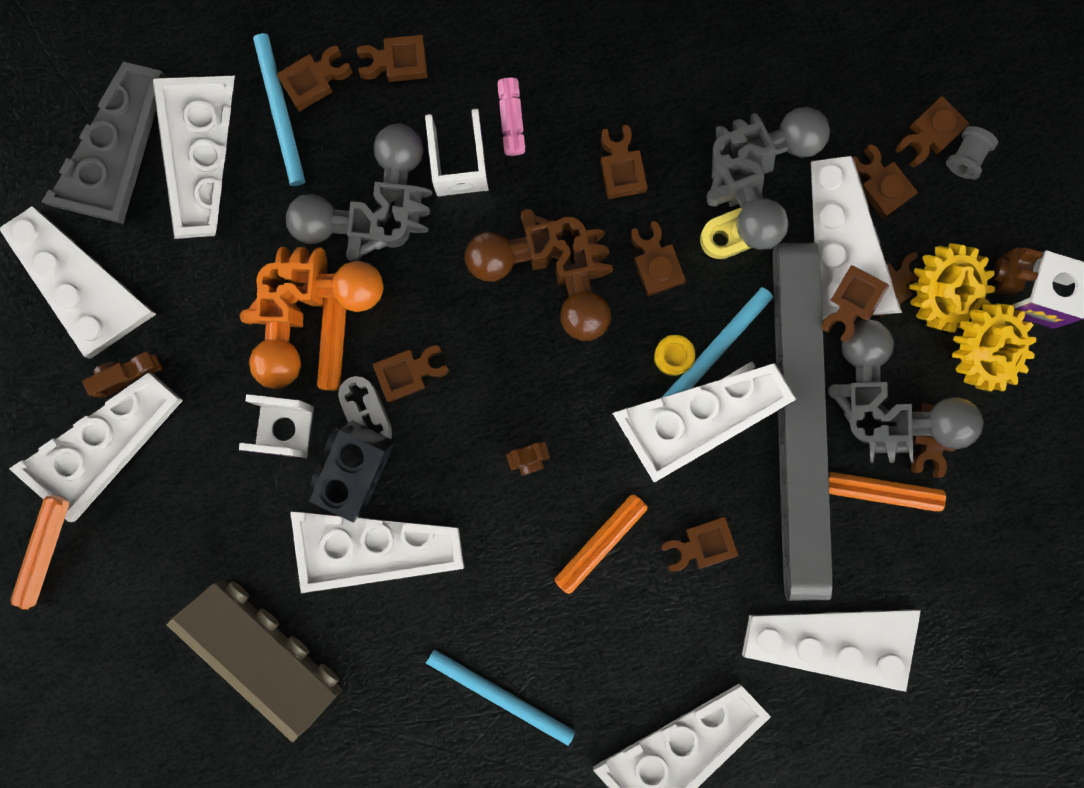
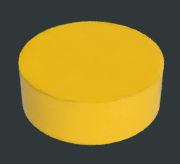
(674, 355)

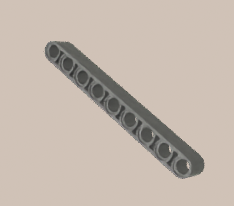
(802, 423)

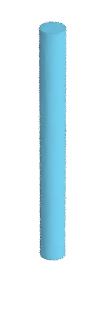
(279, 109)
(722, 342)
(501, 697)

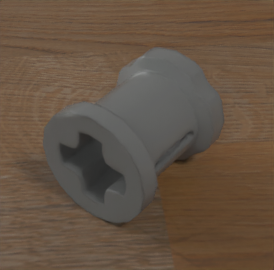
(972, 152)

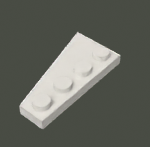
(193, 140)
(845, 231)
(78, 289)
(694, 421)
(98, 445)
(346, 553)
(849, 645)
(688, 747)

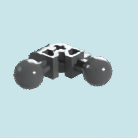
(398, 151)
(747, 155)
(951, 422)

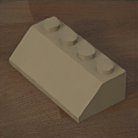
(257, 657)

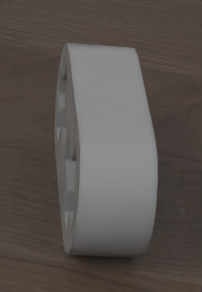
(371, 400)

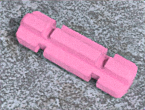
(511, 116)

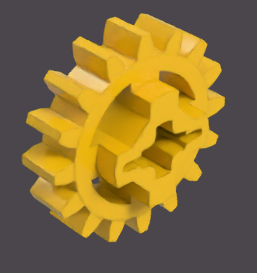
(951, 286)
(994, 347)

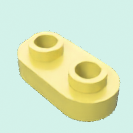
(727, 227)

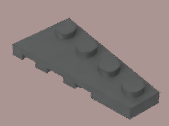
(109, 157)

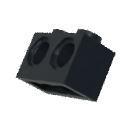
(357, 474)

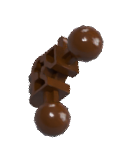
(584, 312)

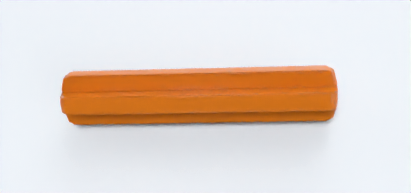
(331, 345)
(886, 492)
(600, 544)
(39, 551)

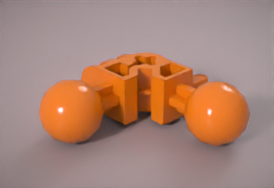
(354, 286)

